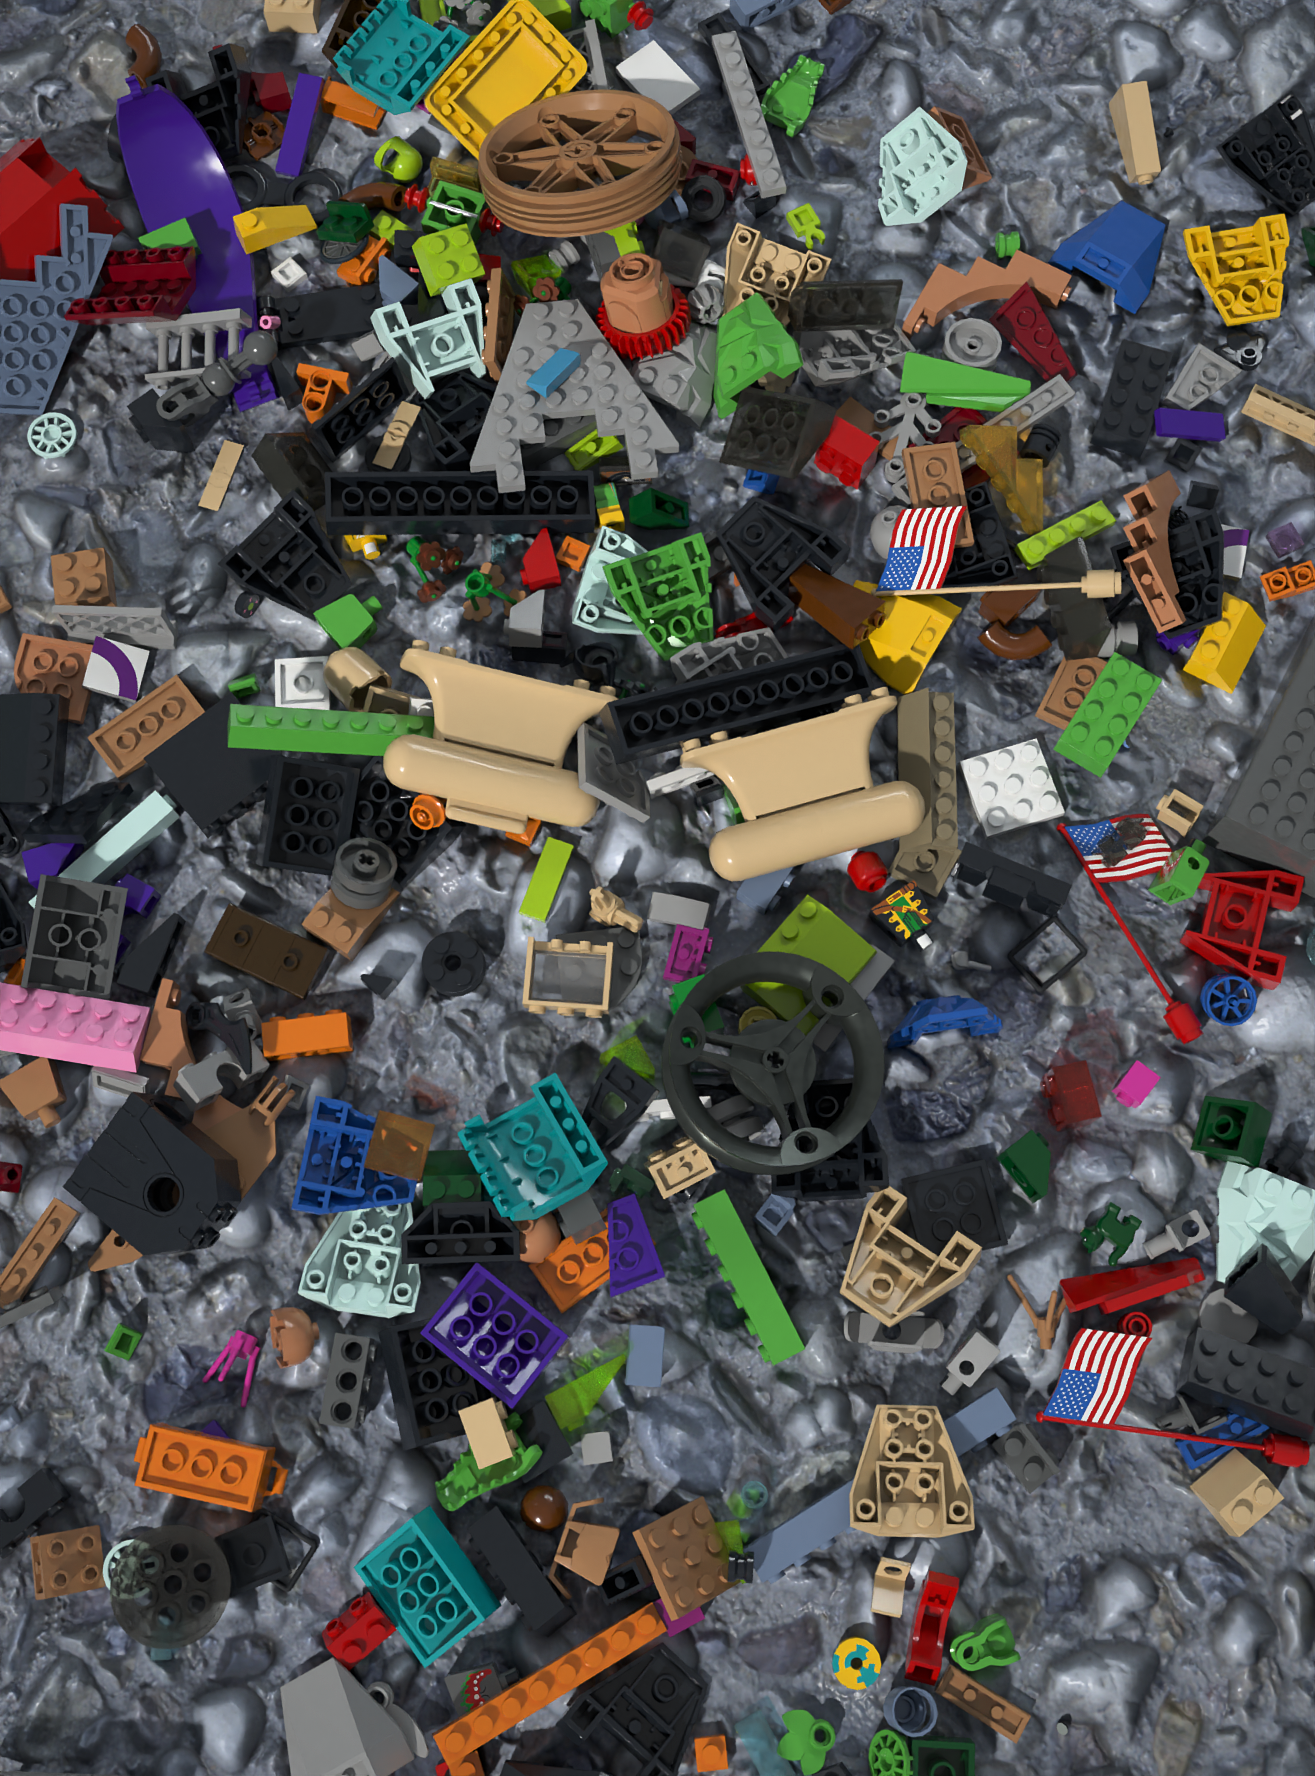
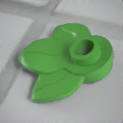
(801, 1741)

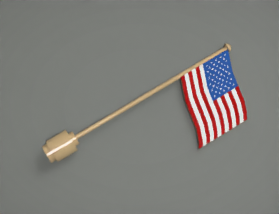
(924, 551)

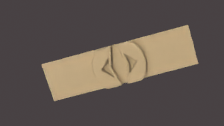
(400, 429)
(221, 475)

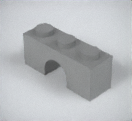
(199, 1082)

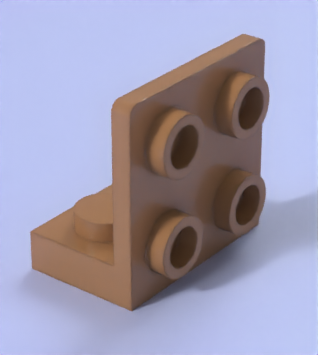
(67, 1562)

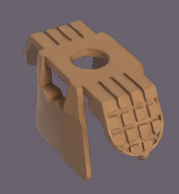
(584, 1548)

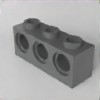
(336, 1393)

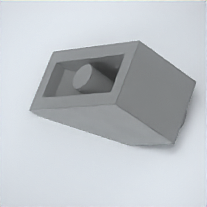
(527, 621)

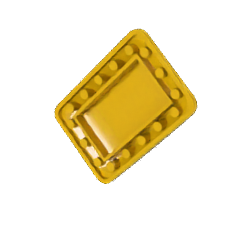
(501, 71)

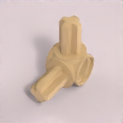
(611, 910)

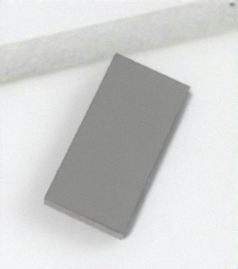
(119, 1081)

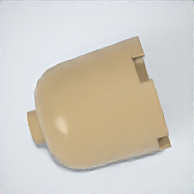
(350, 676)

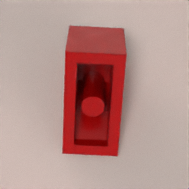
(540, 565)

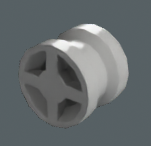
(564, 256)

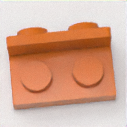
(364, 267)

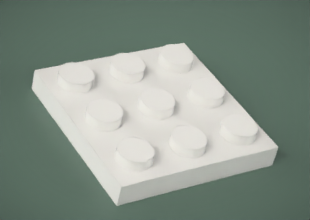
(1011, 788)

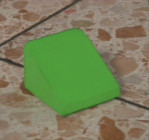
(244, 686)

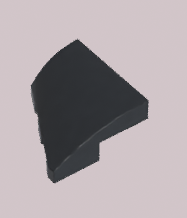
(542, 1429)

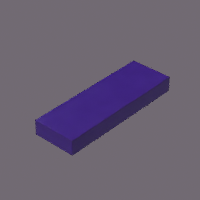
(1189, 424)

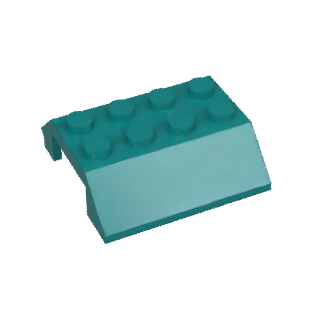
(397, 56)
(534, 1153)

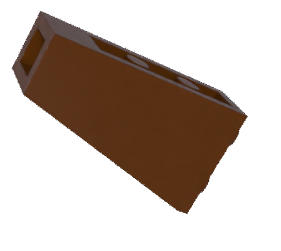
(836, 605)

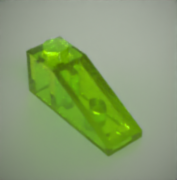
(580, 1396)

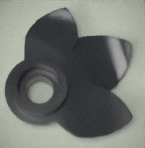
(1242, 349)

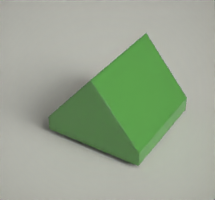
(123, 1341)

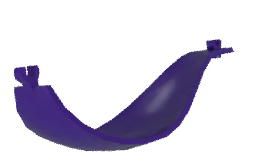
(180, 177)

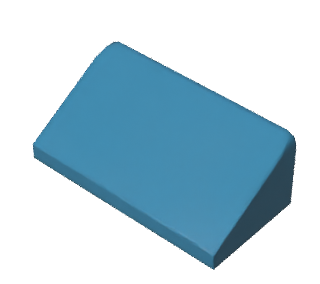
(554, 372)

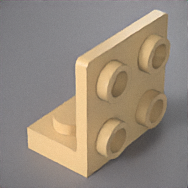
(678, 1166)

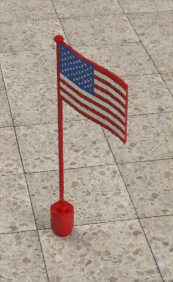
(1141, 861)
(1099, 1380)

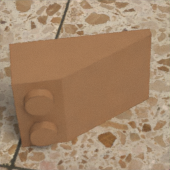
(343, 926)

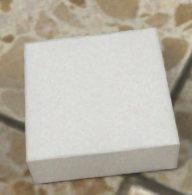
(289, 274)

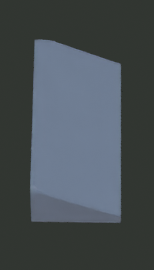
(645, 1356)

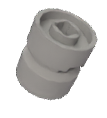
(1121, 639)

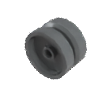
(363, 873)

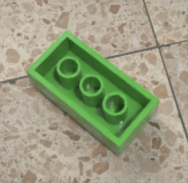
(1107, 714)

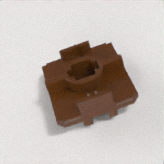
(256, 128)

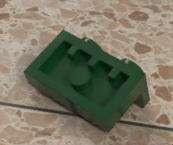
(346, 222)

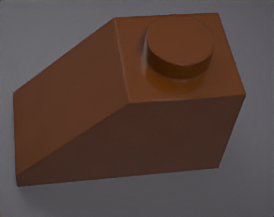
(1006, 605)

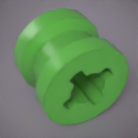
(1006, 244)

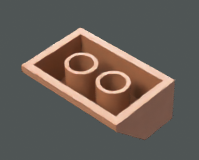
(976, 168)

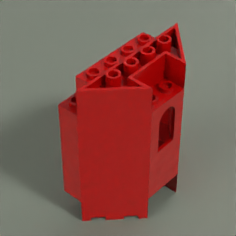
(29, 207)

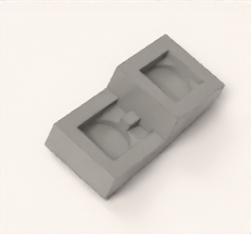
(678, 910)

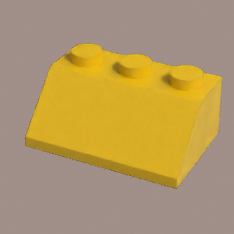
(1226, 645)

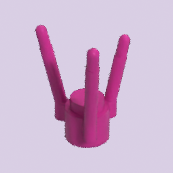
(238, 1346)

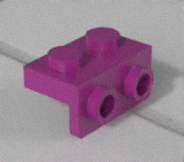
(687, 953)

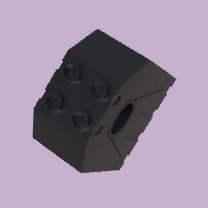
(137, 1164)

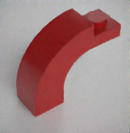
(929, 1627)

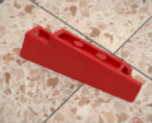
(1129, 1286)

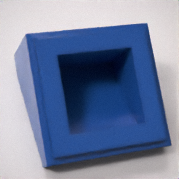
(761, 482)

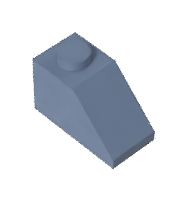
(396, 284)

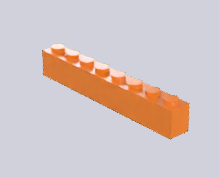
(548, 1683)

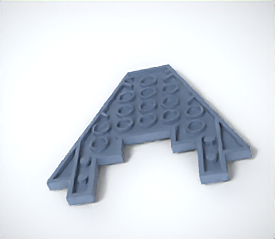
(32, 314)

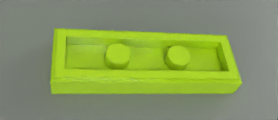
(546, 879)

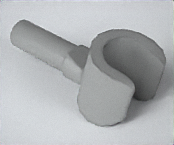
(961, 962)

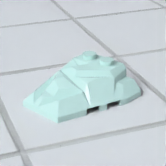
(1265, 1210)

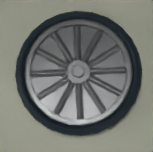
(340, 252)

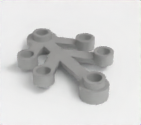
(904, 430)

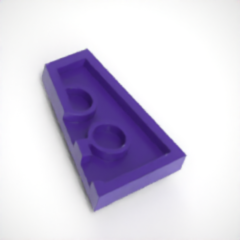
(631, 1249)

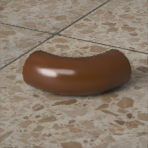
(148, 53)
(378, 196)
(1012, 645)

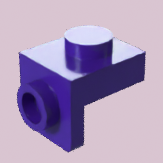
(1176, 644)

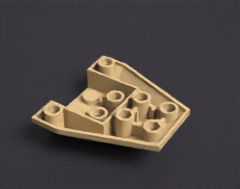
(767, 268)
(910, 1477)

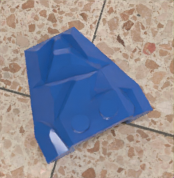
(943, 1015)
(333, 1164)

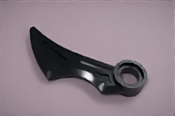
(232, 1033)

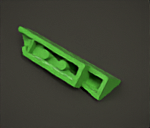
(960, 384)

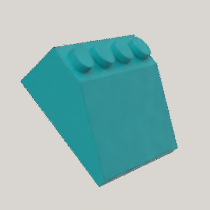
(427, 1586)

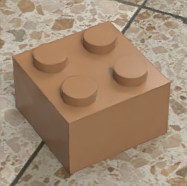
(84, 578)

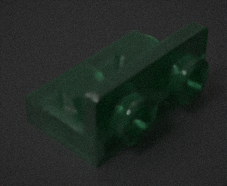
(635, 1181)

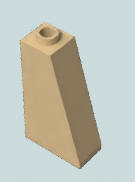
(1136, 132)

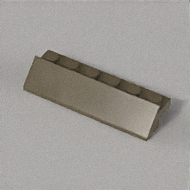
(929, 764)

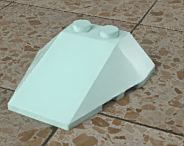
(920, 169)

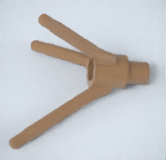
(1045, 1325)

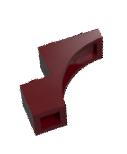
(269, 91)

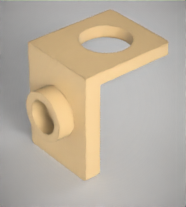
(889, 1587)

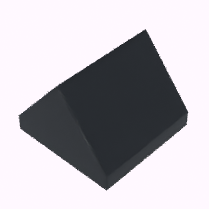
(759, 206)
(1202, 495)
(706, 790)

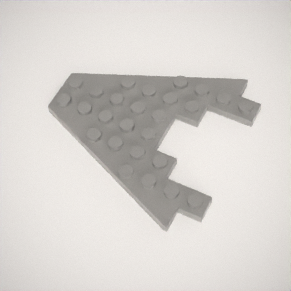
(595, 388)

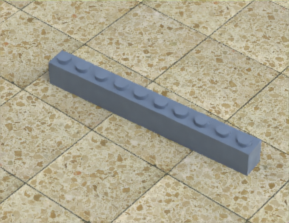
(830, 1514)

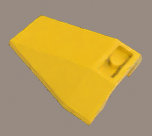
(907, 637)

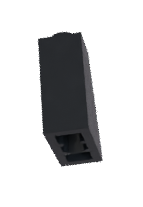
(1265, 1291)

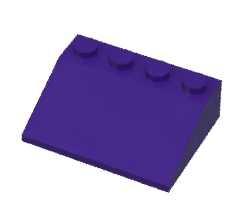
(495, 1335)

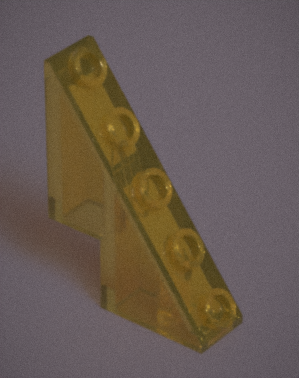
(1015, 478)

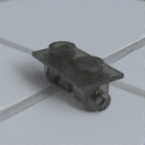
(1127, 833)

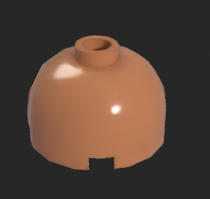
(538, 1237)
(292, 1335)

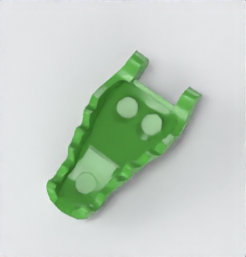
(792, 97)
(469, 1481)

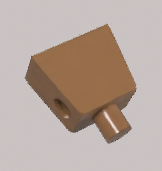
(36, 1091)

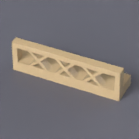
(1281, 413)

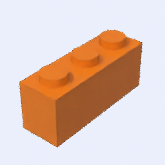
(307, 1035)

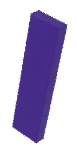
(300, 125)

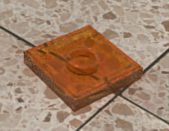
(399, 1146)

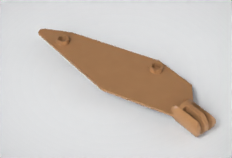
(246, 1136)

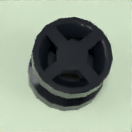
(740, 1566)

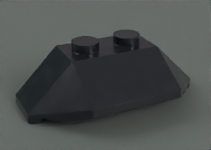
(460, 1234)

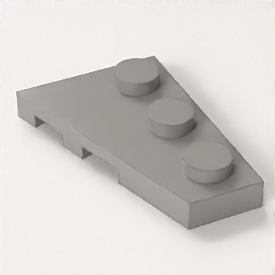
(1200, 379)

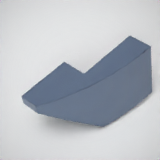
(775, 1213)

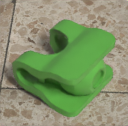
(990, 1643)

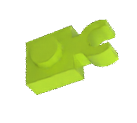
(806, 223)

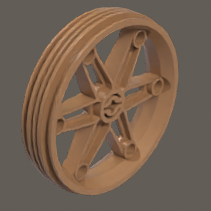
(607, 121)

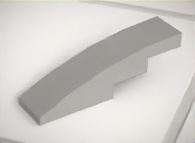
(864, 985)

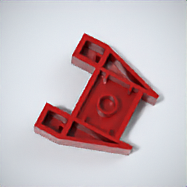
(1236, 920)

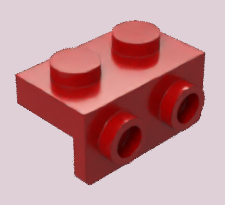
(357, 1631)

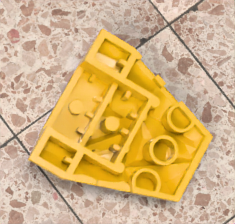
(1242, 267)

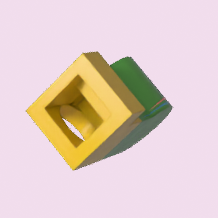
(608, 507)

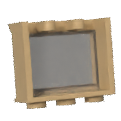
(568, 977)

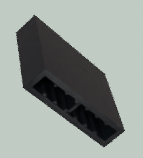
(209, 776)

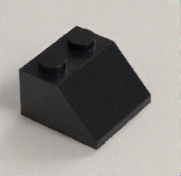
(155, 429)

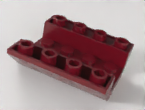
(140, 287)

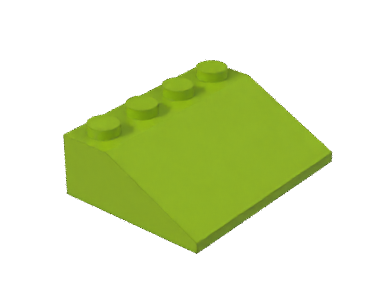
(817, 935)

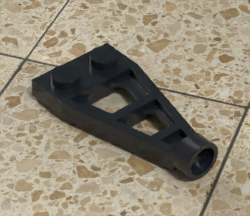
(627, 1085)

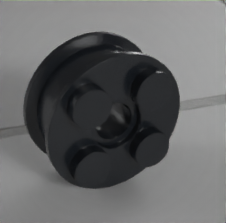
(441, 951)

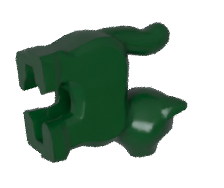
(1115, 1232)

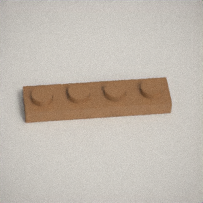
(36, 1250)

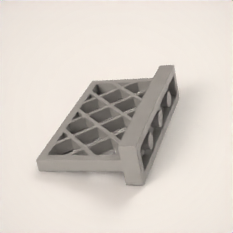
(594, 55)
(127, 625)

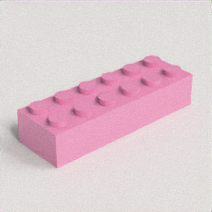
(72, 1027)

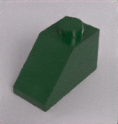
(658, 511)

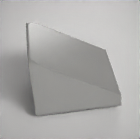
(596, 1447)

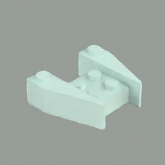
(437, 344)

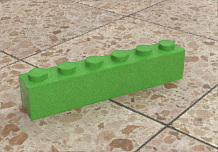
(748, 1277)

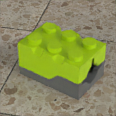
(612, 244)

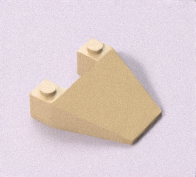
(895, 1274)

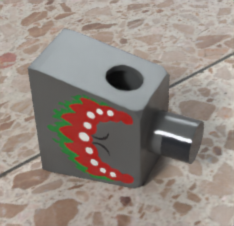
(477, 1684)

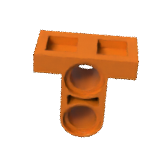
(322, 397)

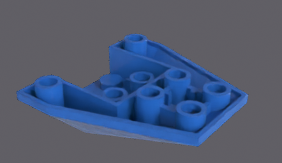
(1116, 250)

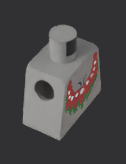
(976, 1349)

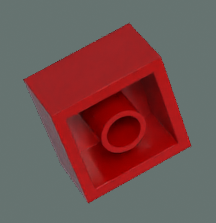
(847, 453)

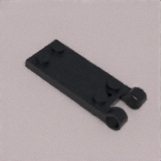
(322, 315)

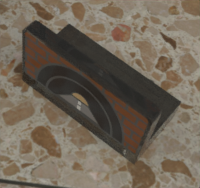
(617, 471)

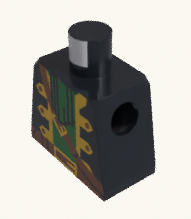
(905, 917)

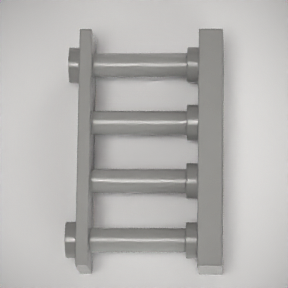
(187, 326)

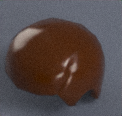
(544, 1509)

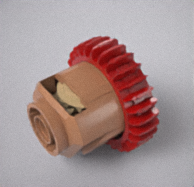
(641, 308)

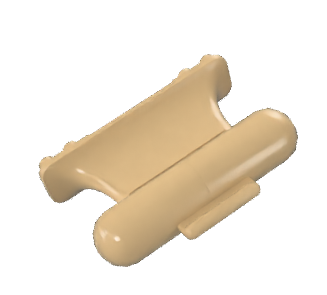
(495, 743)

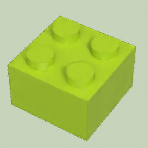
(447, 258)

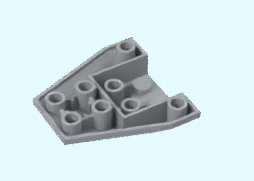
(339, 1727)

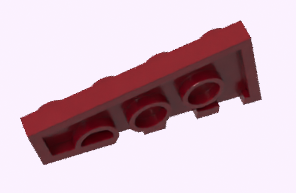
(1030, 332)

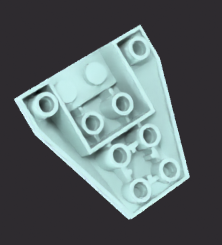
(594, 603)
(361, 1264)

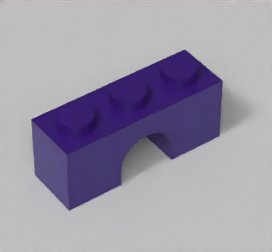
(139, 900)

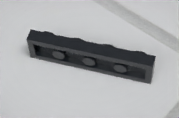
(716, 25)

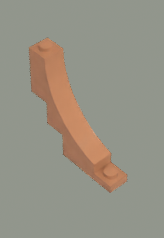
(985, 281)
(1151, 562)
(169, 1048)

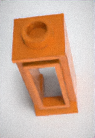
(343, 102)

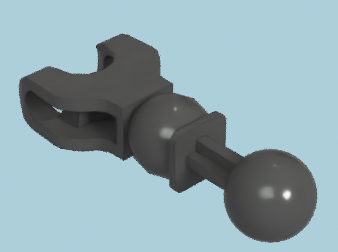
(217, 379)

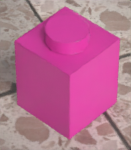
(1135, 1085)

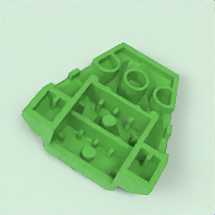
(747, 348)
(667, 594)

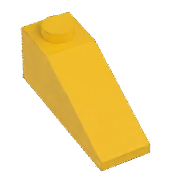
(271, 225)

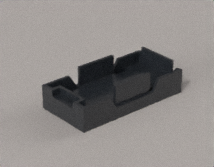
(1010, 881)

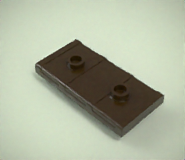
(267, 951)

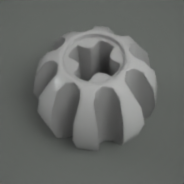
(705, 303)

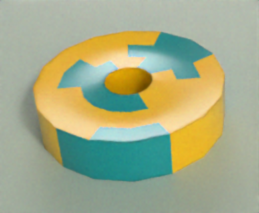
(866, 1673)

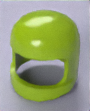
(405, 165)

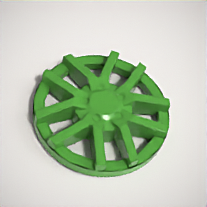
(889, 1754)

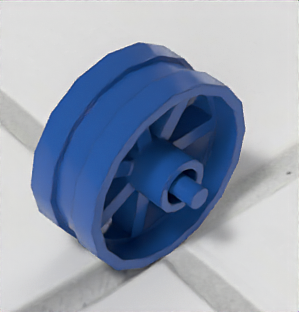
(1228, 999)

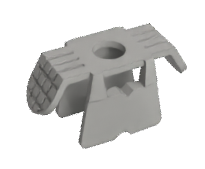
(914, 1335)

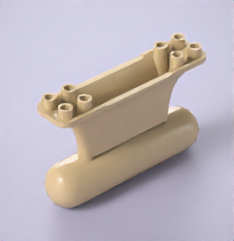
(805, 791)

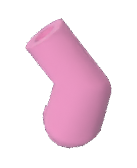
(269, 322)

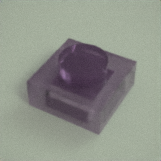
(1284, 540)

